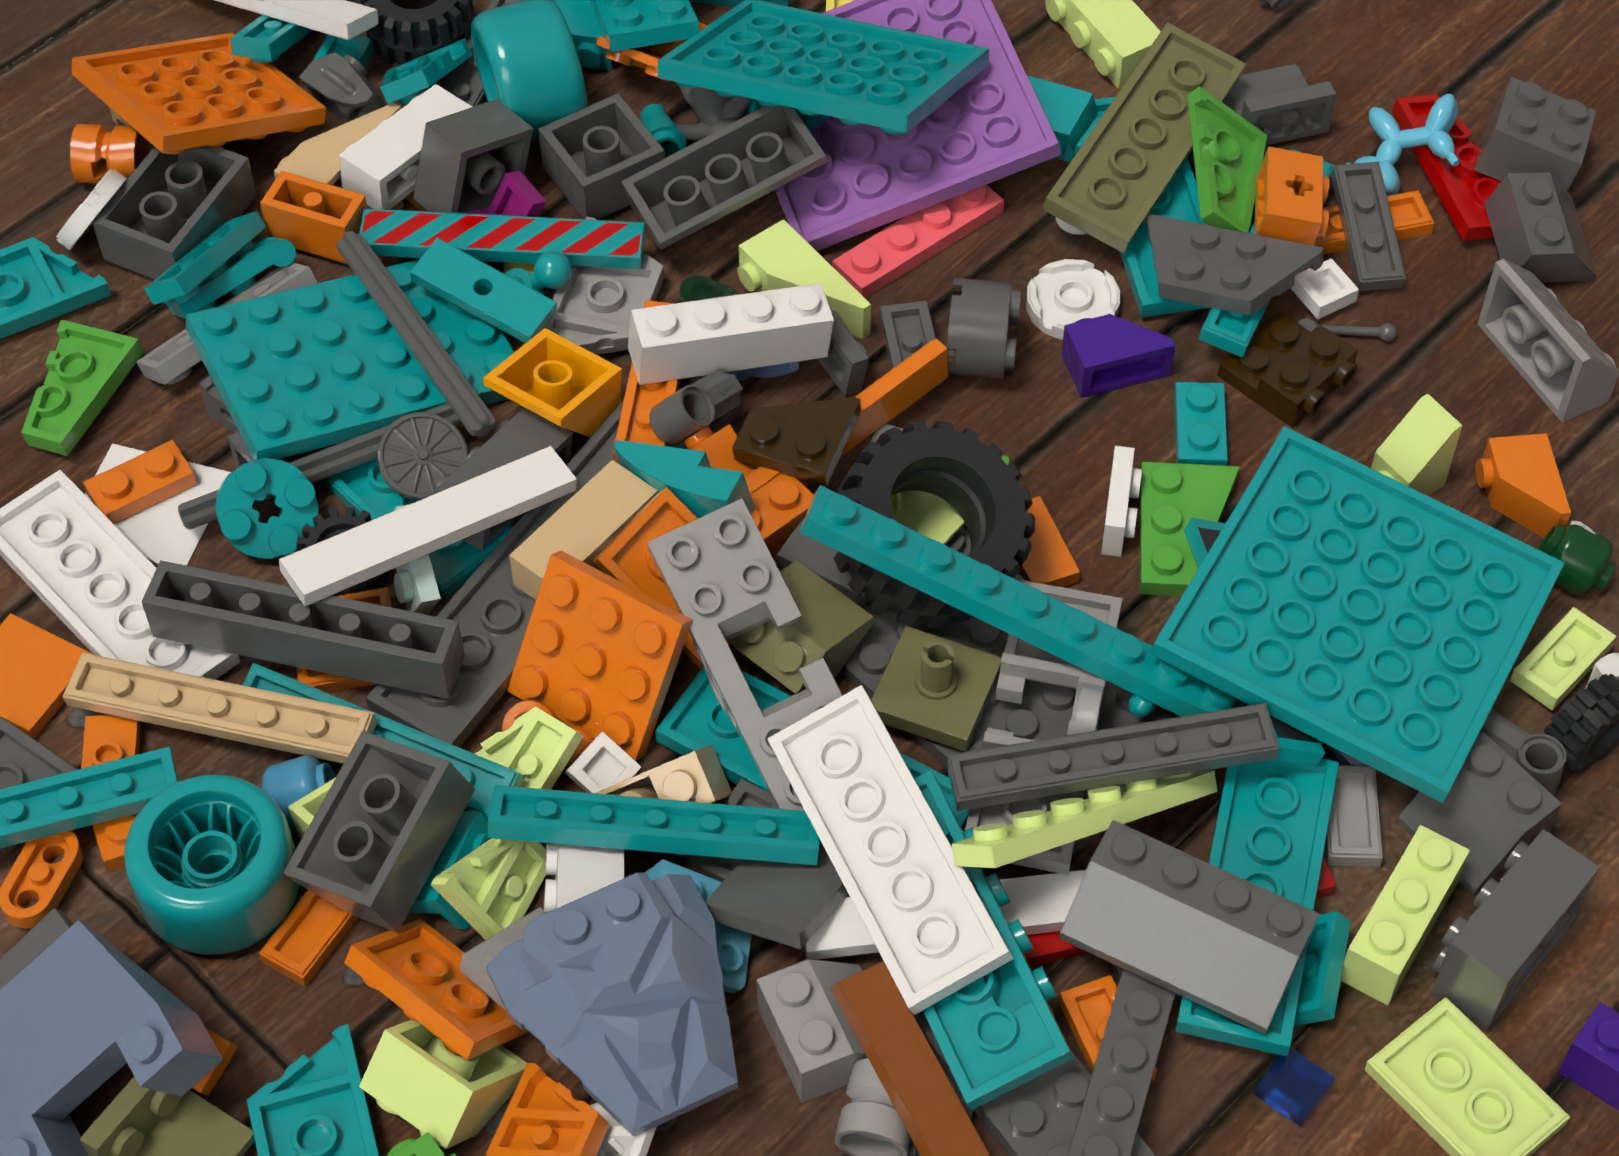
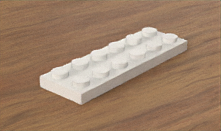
(93, 578)
(889, 850)

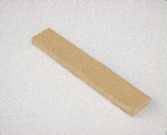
(216, 708)

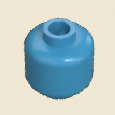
(294, 780)

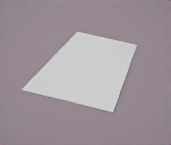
(158, 529)

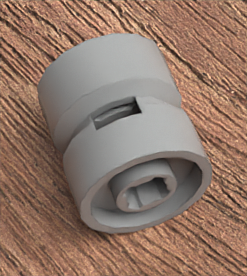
(870, 1121)

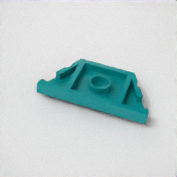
(41, 286)
(315, 1106)

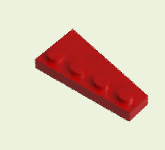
(1458, 187)

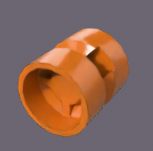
(98, 150)

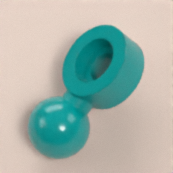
(550, 271)

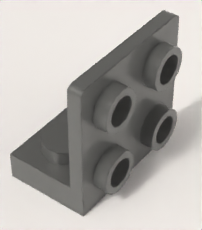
(1283, 103)

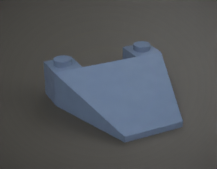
(73, 1025)

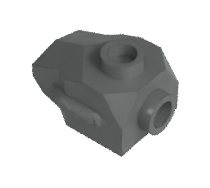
(341, 86)

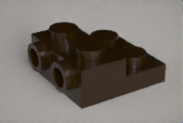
(1291, 368)

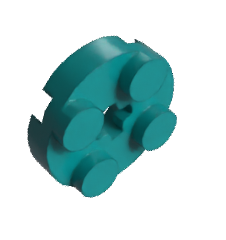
(252, 483)

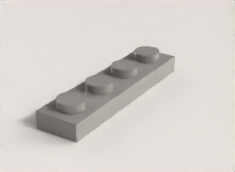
(175, 357)

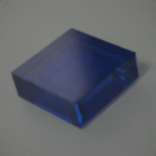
(1294, 1086)

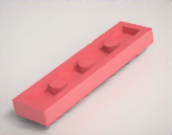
(916, 239)

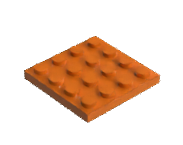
(197, 93)

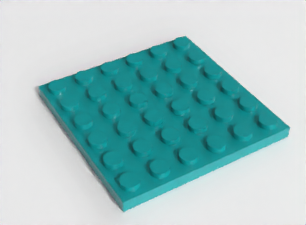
(1360, 612)

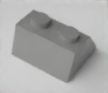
(810, 1025)

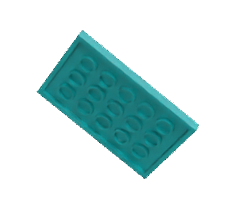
(824, 65)
(330, 365)

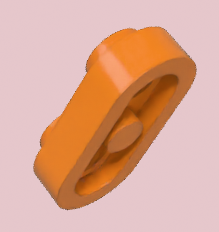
(38, 880)

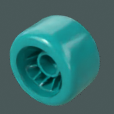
(529, 61)
(211, 864)

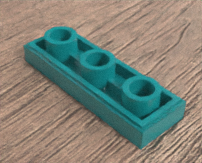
(465, 280)

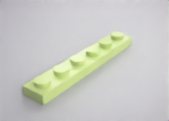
(1077, 818)

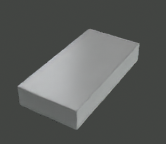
(1354, 820)

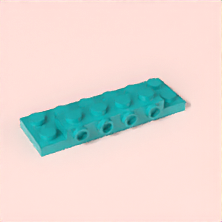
(1001, 1024)

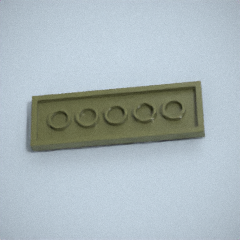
(1140, 139)

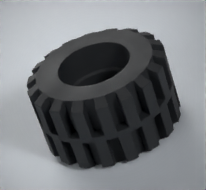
(418, 26)

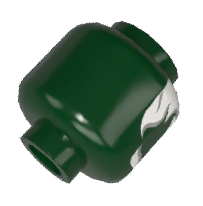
(1584, 555)

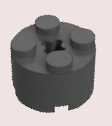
(980, 328)

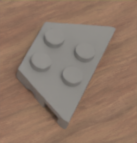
(599, 302)

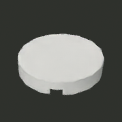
(90, 208)
(1068, 293)

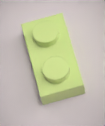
(1563, 658)

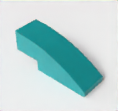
(686, 475)

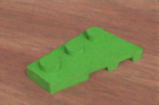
(1226, 161)
(78, 384)
(1167, 502)

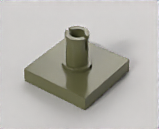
(936, 688)

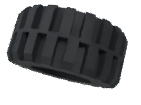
(962, 474)

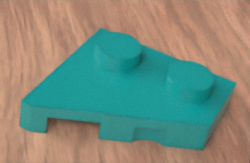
(412, 77)

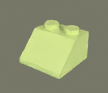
(436, 1088)

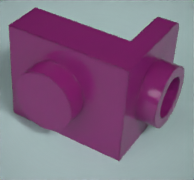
(515, 198)

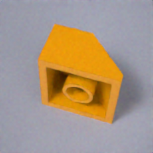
(559, 382)

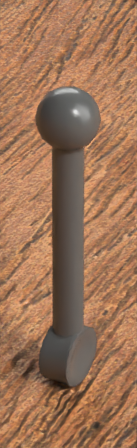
(1386, 332)

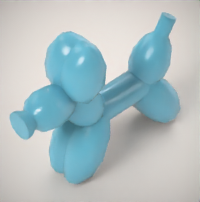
(1434, 134)

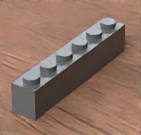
(326, 636)

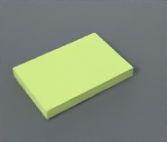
(1465, 1088)

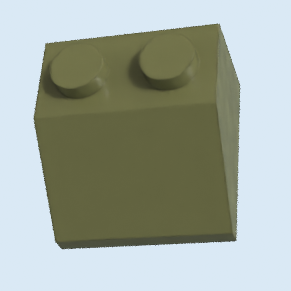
(828, 629)

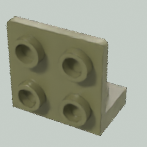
(164, 1125)

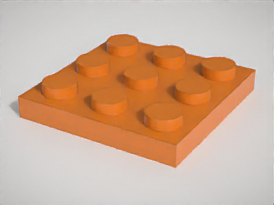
(599, 653)

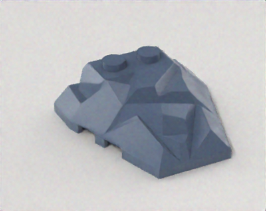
(627, 997)

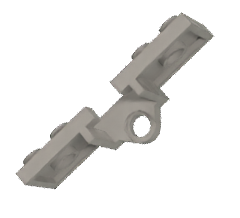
(727, 587)
(1027, 662)

